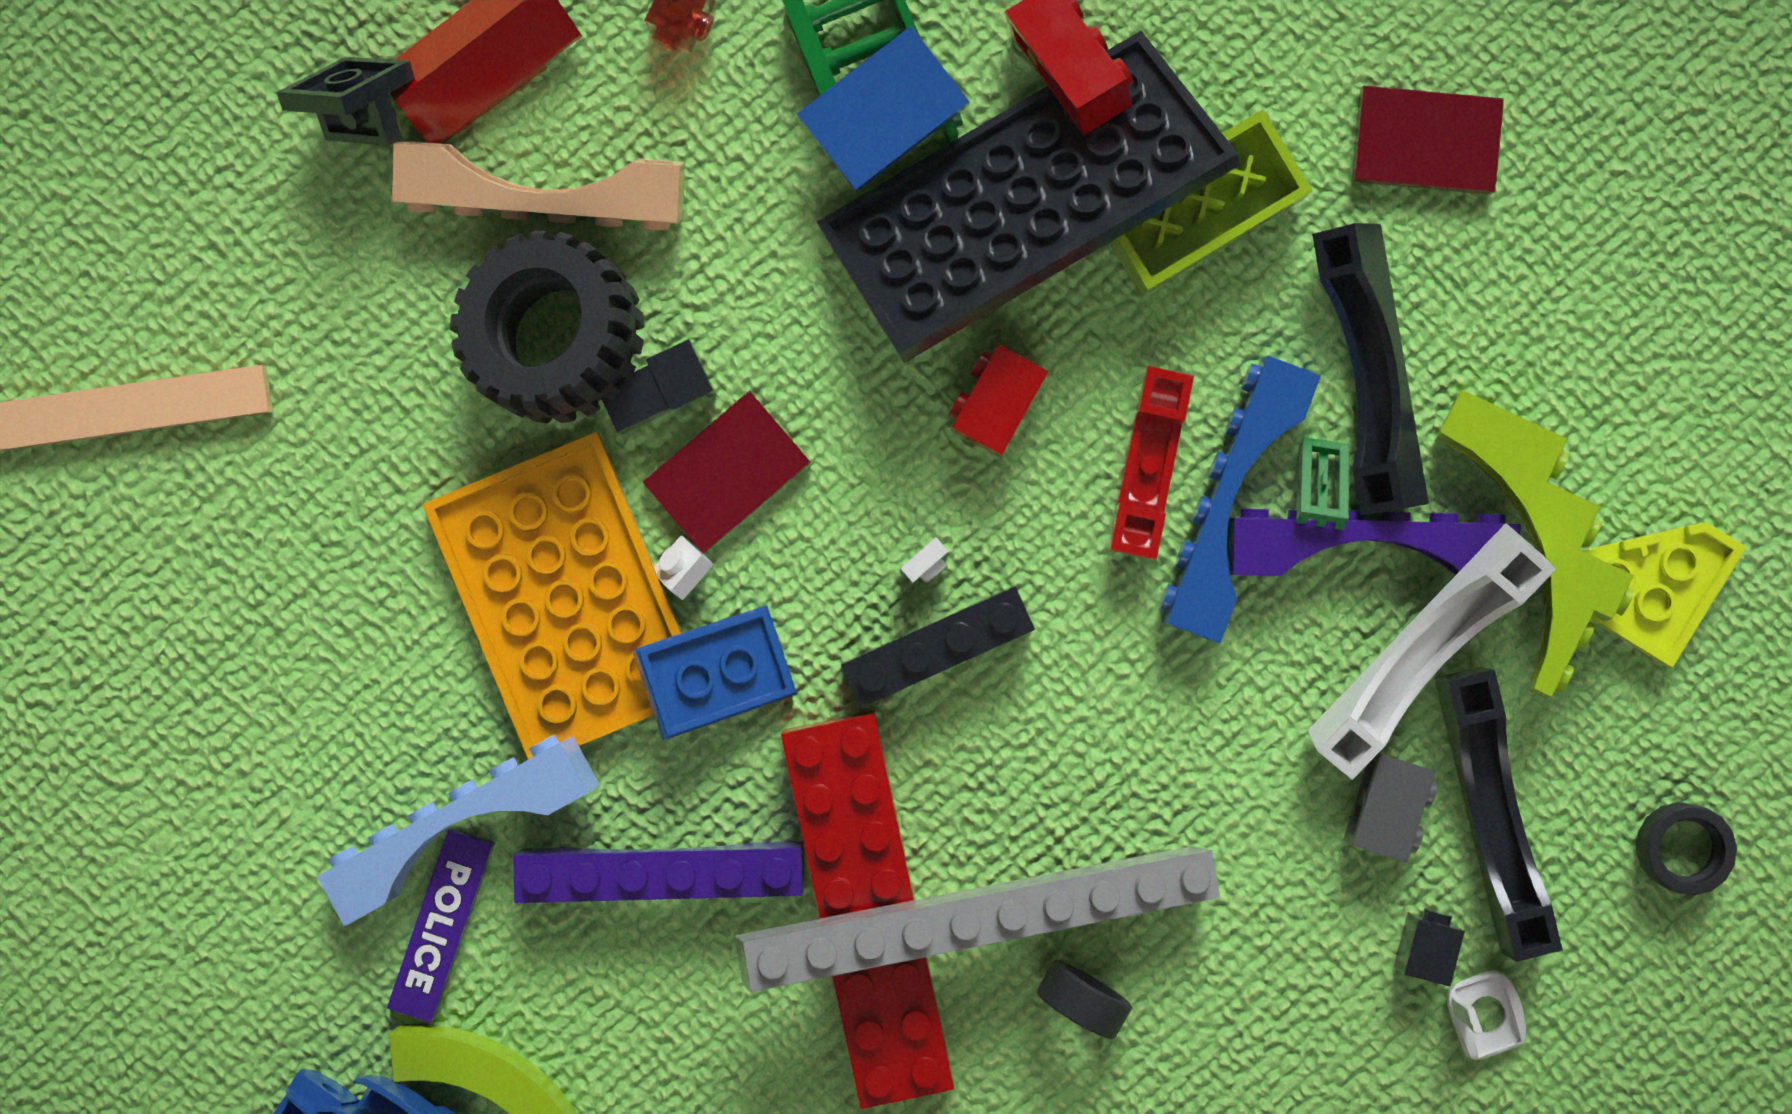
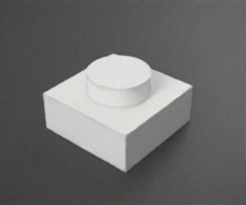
(926, 562)
(682, 567)

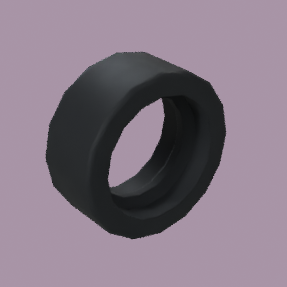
(1722, 852)
(1084, 999)

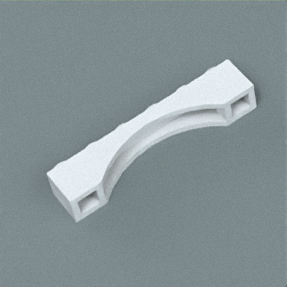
(1483, 590)

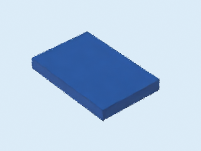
(883, 109)
(714, 672)

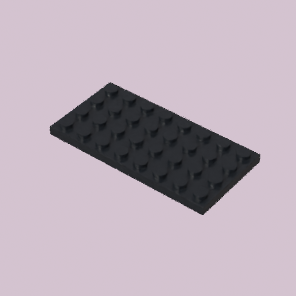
(1022, 202)

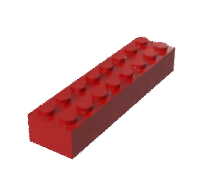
(858, 866)

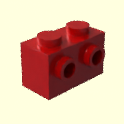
(998, 399)

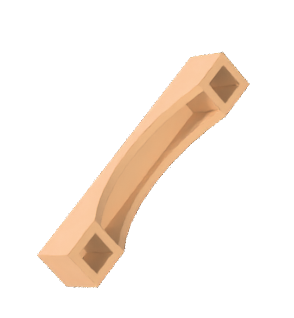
(441, 175)

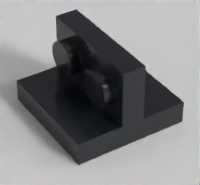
(351, 99)

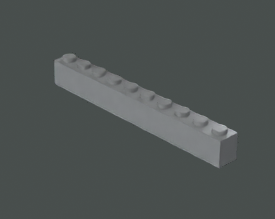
(975, 917)

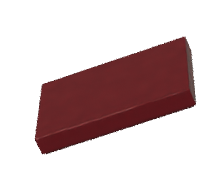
(1427, 140)
(726, 472)

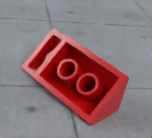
(480, 61)

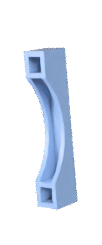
(378, 874)

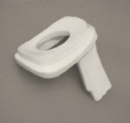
(1473, 1040)

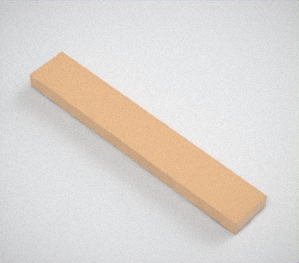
(134, 407)

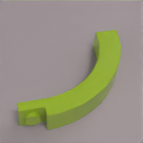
(474, 1064)

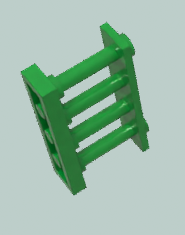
(825, 63)

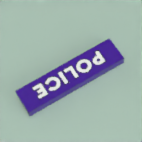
(440, 925)

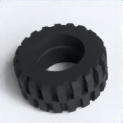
(502, 294)

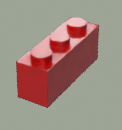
(1071, 60)

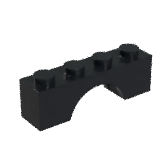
(937, 646)

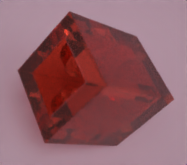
(680, 22)

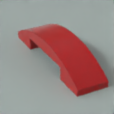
(1150, 462)

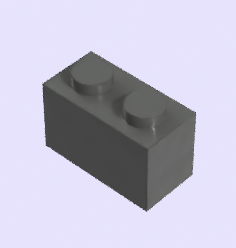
(1391, 807)

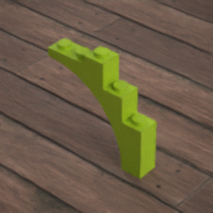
(1520, 461)

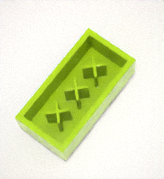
(1218, 212)

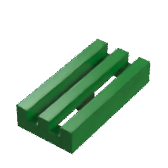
(1320, 512)

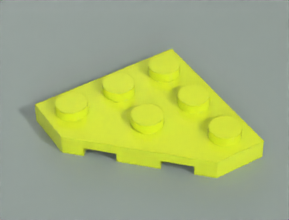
(1673, 585)

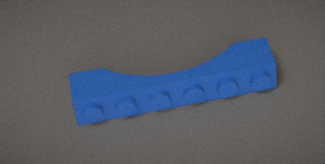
(1204, 591)

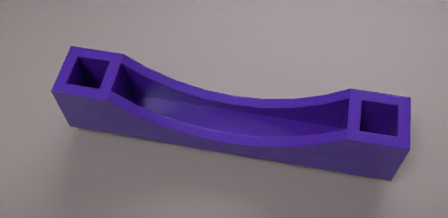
(1274, 545)
(658, 874)

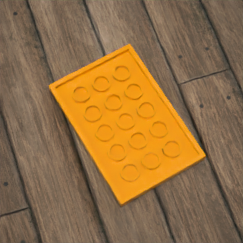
(557, 590)

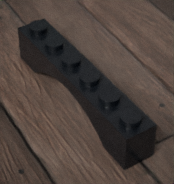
(1387, 449)
(1511, 879)

